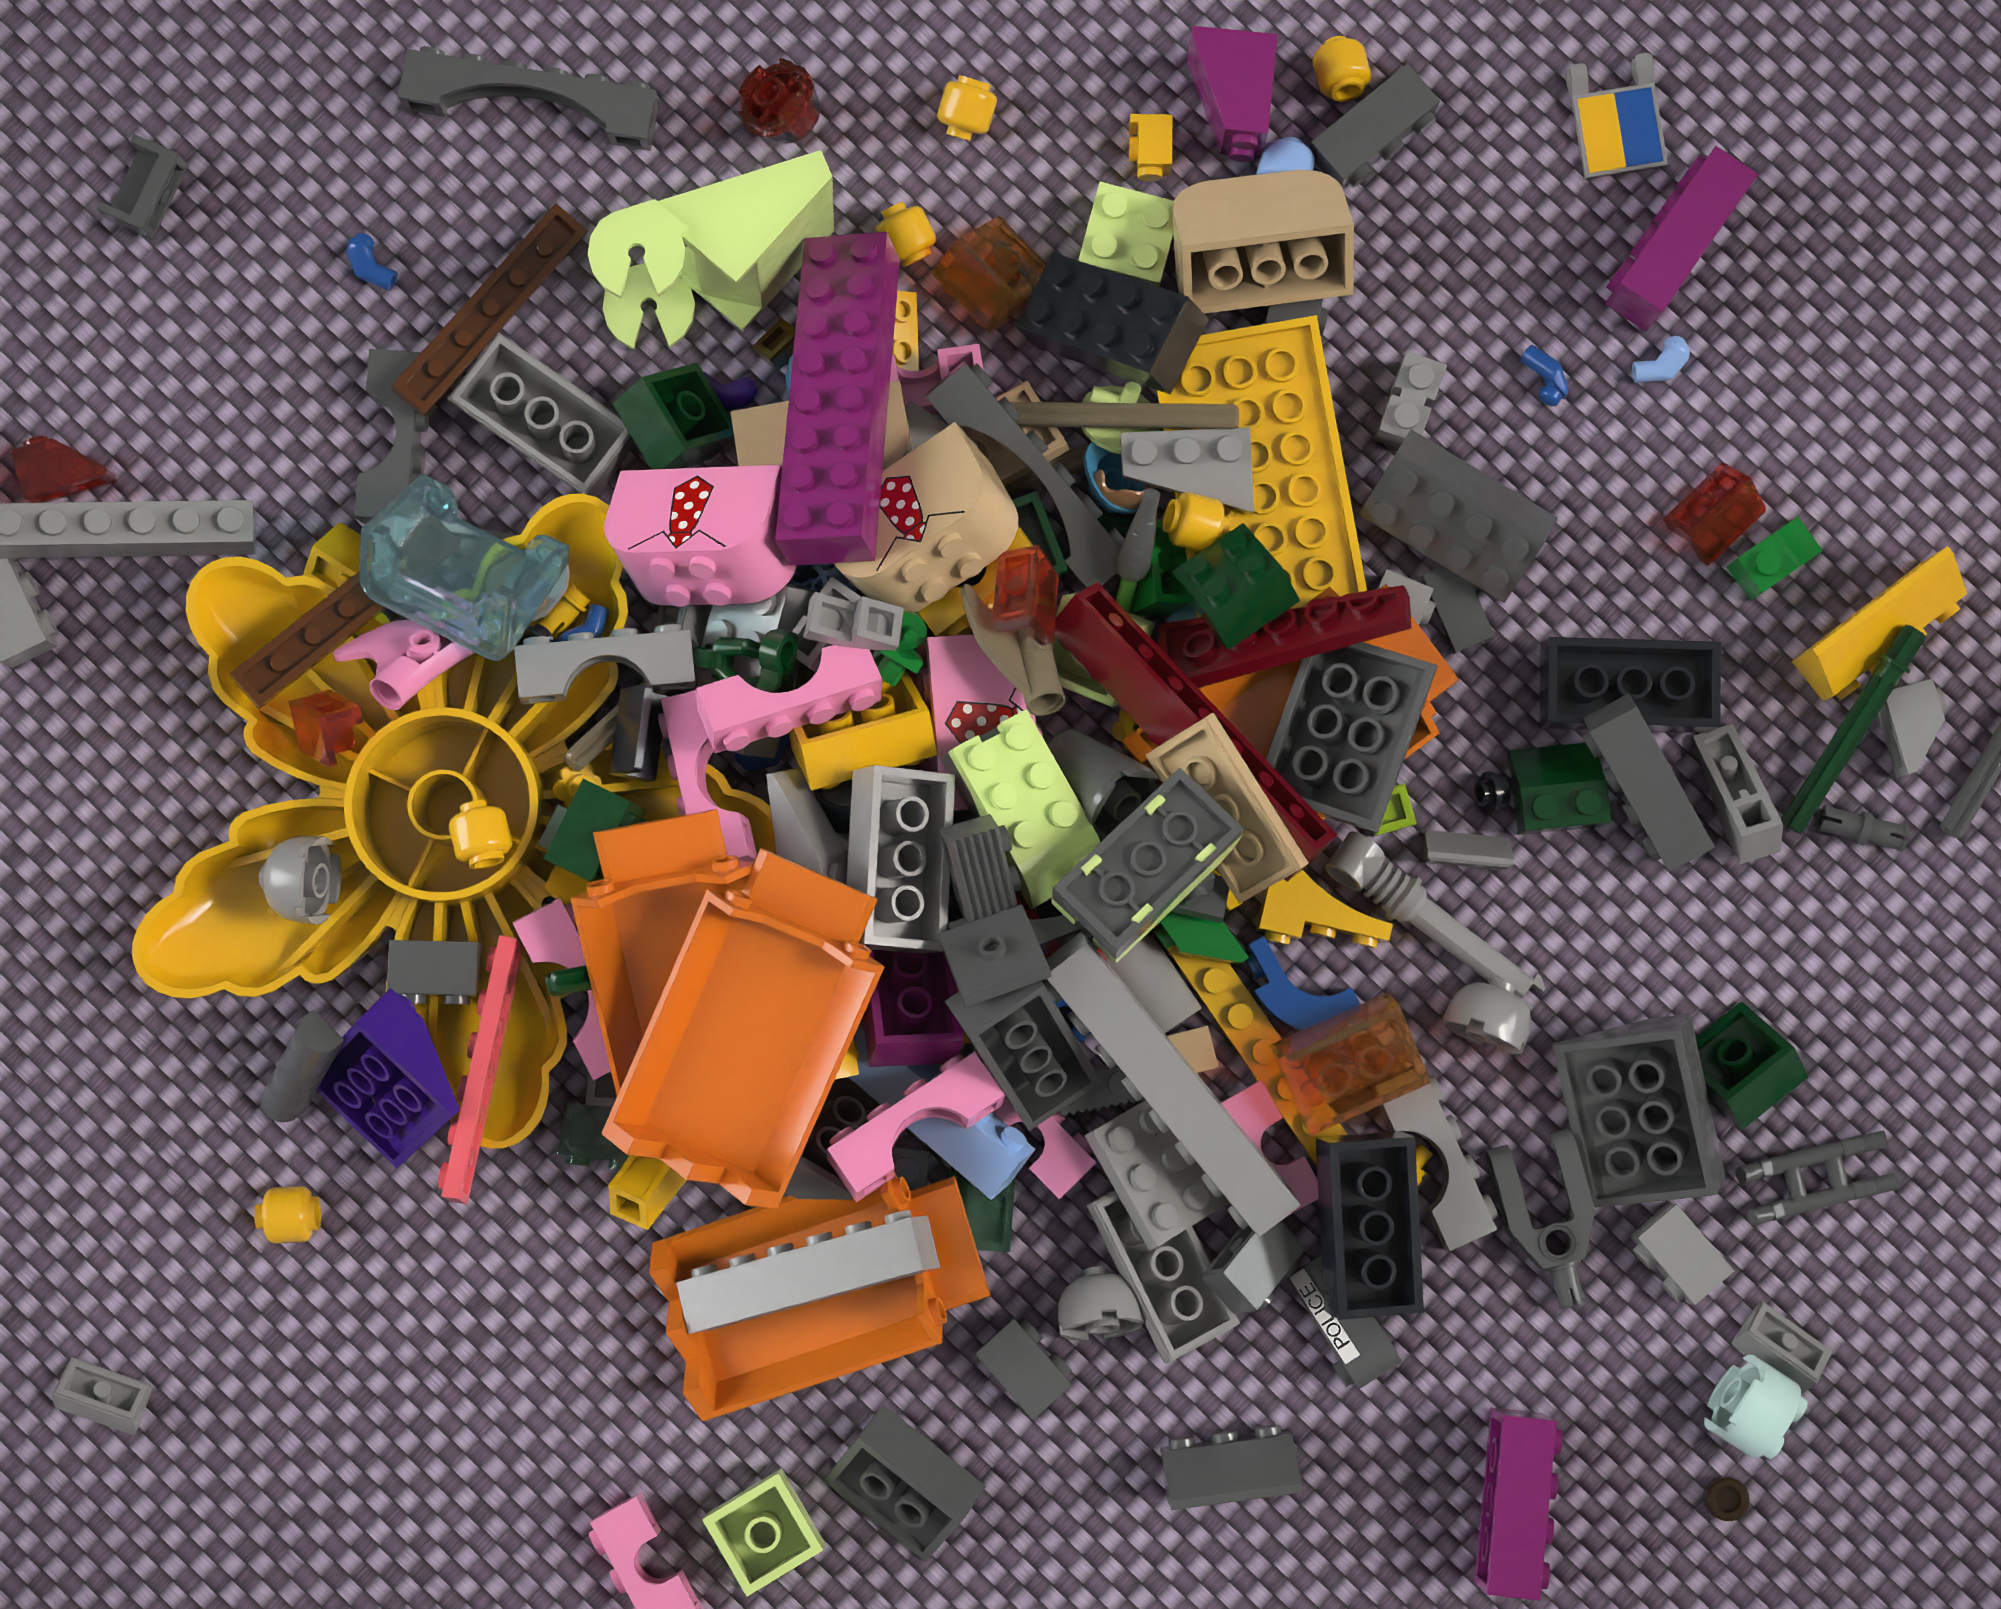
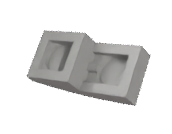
(854, 625)

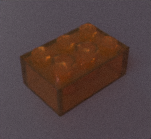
(1350, 1063)

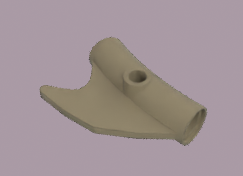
(1017, 656)

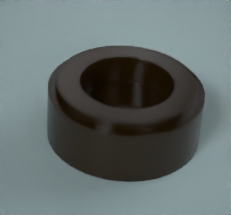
(1726, 1498)

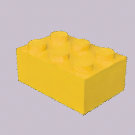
(885, 734)

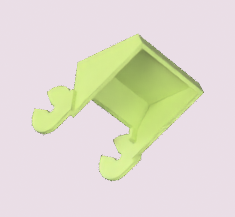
(739, 250)

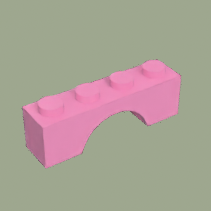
(742, 714)
(688, 765)
(553, 937)
(960, 1094)

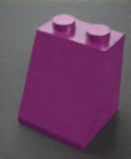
(1235, 86)

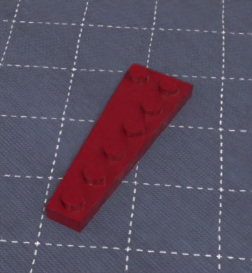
(1291, 636)

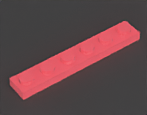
(477, 1087)

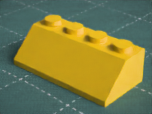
(1855, 645)

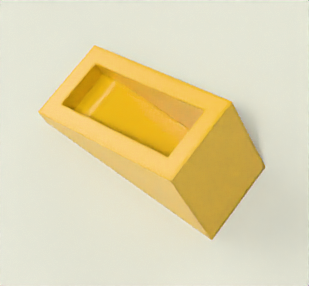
(565, 883)

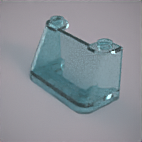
(454, 574)

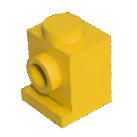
(1151, 146)

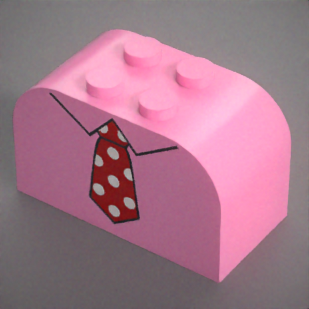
(699, 534)
(962, 696)

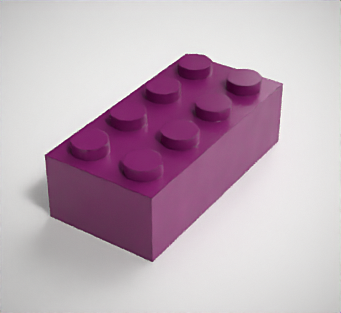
(1684, 232)
(908, 1011)
(1516, 1504)

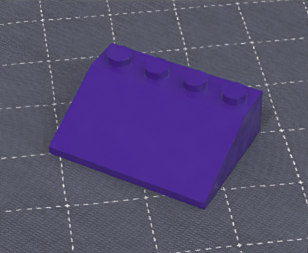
(390, 1080)

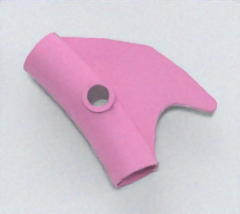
(405, 657)

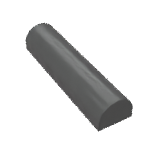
(301, 1069)

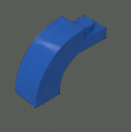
(1285, 1000)

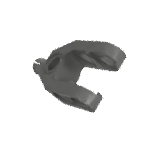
(1533, 1241)

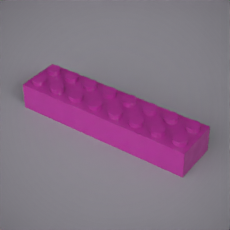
(838, 400)

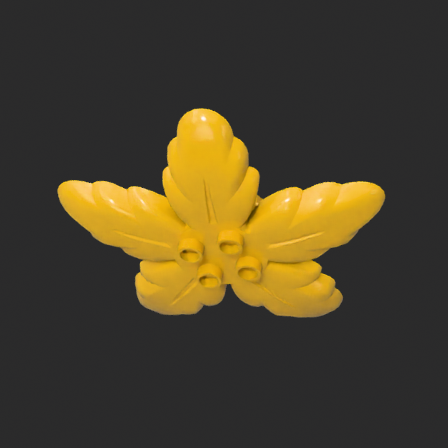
(392, 812)

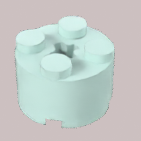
(1755, 1408)

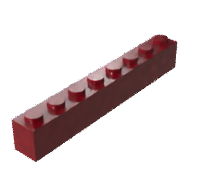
(1167, 701)

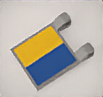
(1618, 126)

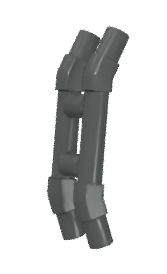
(1840, 1189)

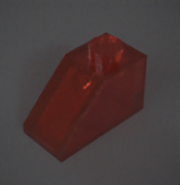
(56, 471)

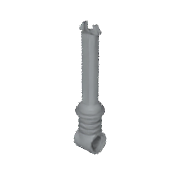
(1360, 865)

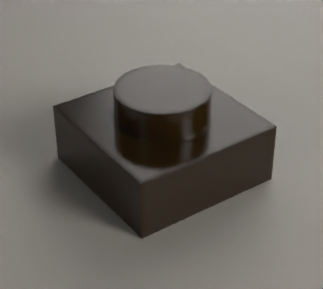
(776, 344)

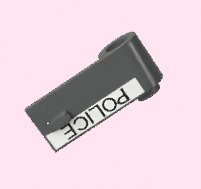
(1357, 1343)

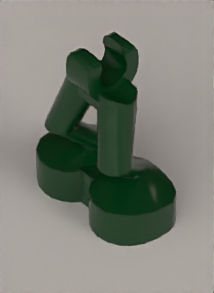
(775, 653)

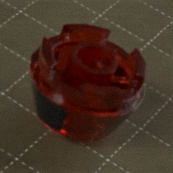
(779, 102)

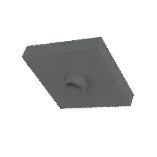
(994, 955)

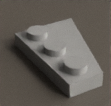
(1193, 461)

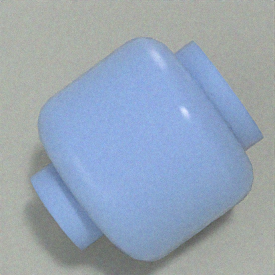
(1285, 155)

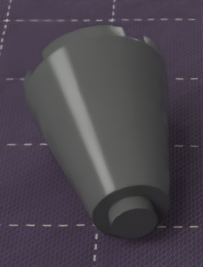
(1102, 779)

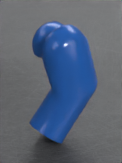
(1551, 372)

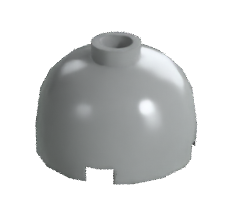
(302, 879)
(1490, 1016)
(1098, 1305)

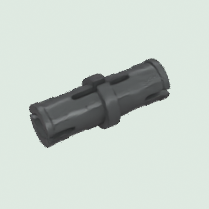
(1863, 828)

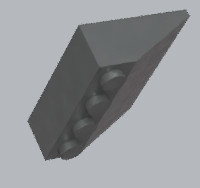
(1350, 730)
(1641, 1112)

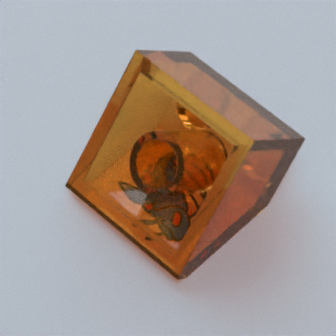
(990, 273)

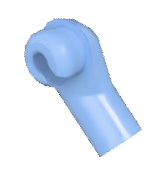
(1666, 366)

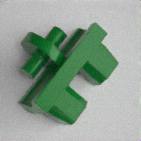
(894, 663)

